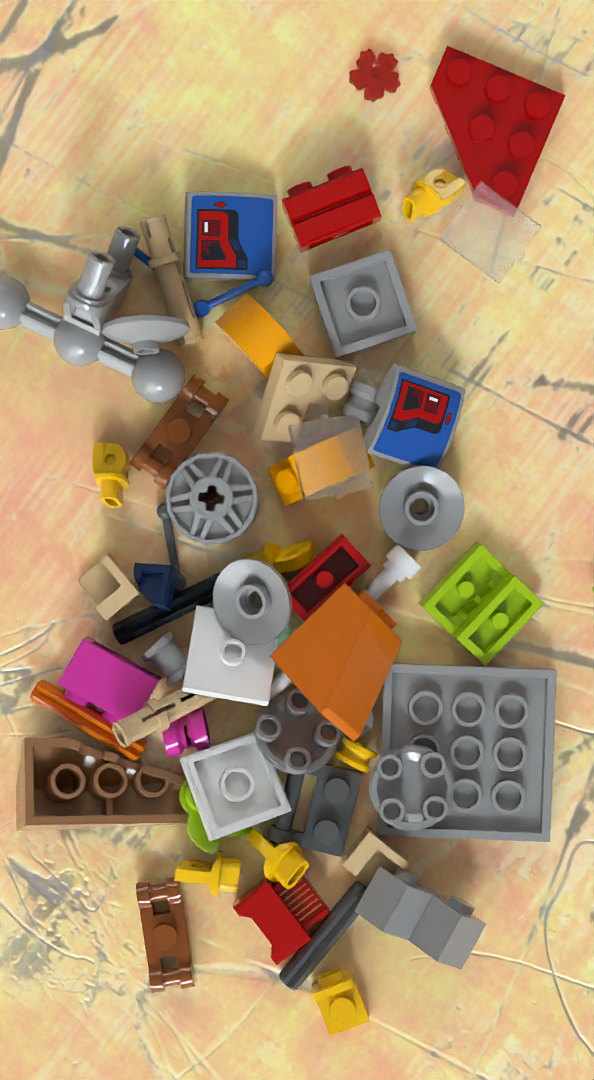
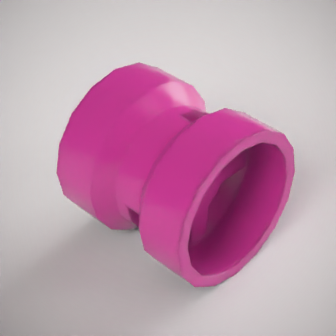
(176, 736)

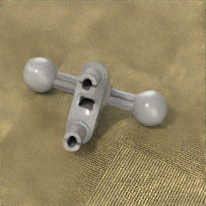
(86, 308)

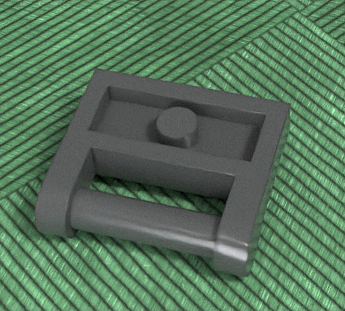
(328, 812)

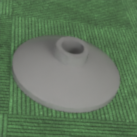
(145, 331)
(434, 524)
(237, 604)

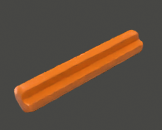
(83, 717)

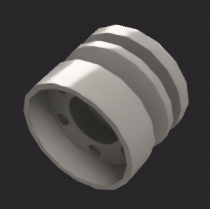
(194, 479)

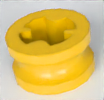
(356, 754)

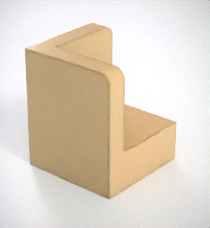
(109, 586)
(371, 852)

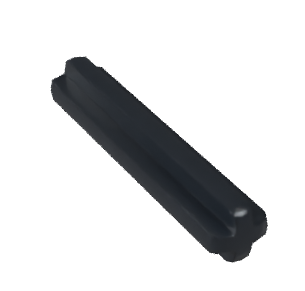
(154, 617)

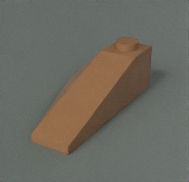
(87, 788)

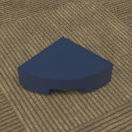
(157, 583)

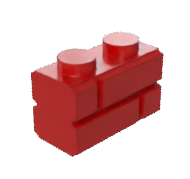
(330, 208)
(325, 575)

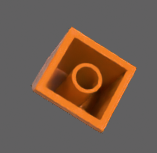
(342, 657)

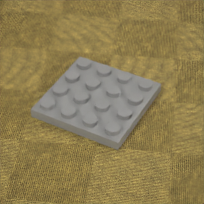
(494, 737)

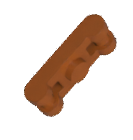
(179, 431)
(165, 934)

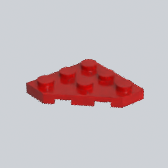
(494, 121)

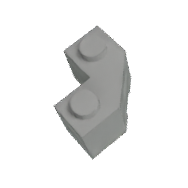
(414, 912)

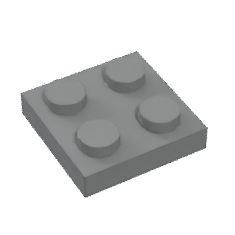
(363, 304)

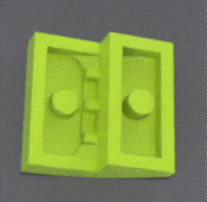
(481, 603)

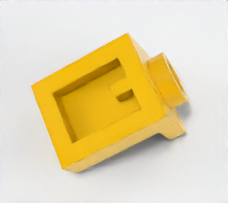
(339, 1001)

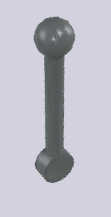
(163, 514)

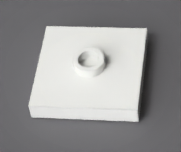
(226, 666)
(234, 786)

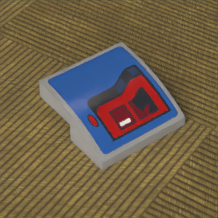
(229, 235)
(414, 418)

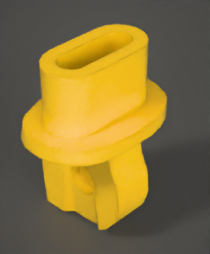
(431, 194)
(109, 471)
(287, 558)
(282, 861)
(220, 875)

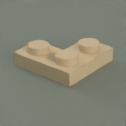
(294, 385)

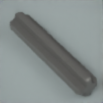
(323, 938)

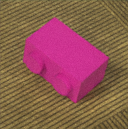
(107, 680)

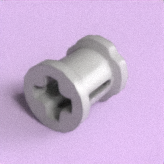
(167, 659)

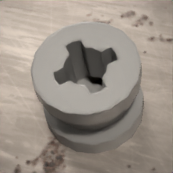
(362, 403)

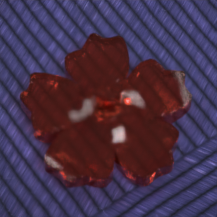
(375, 75)

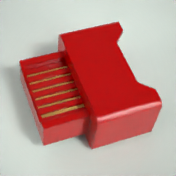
(283, 913)

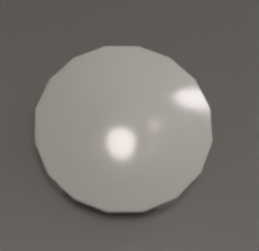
(295, 734)
(411, 787)

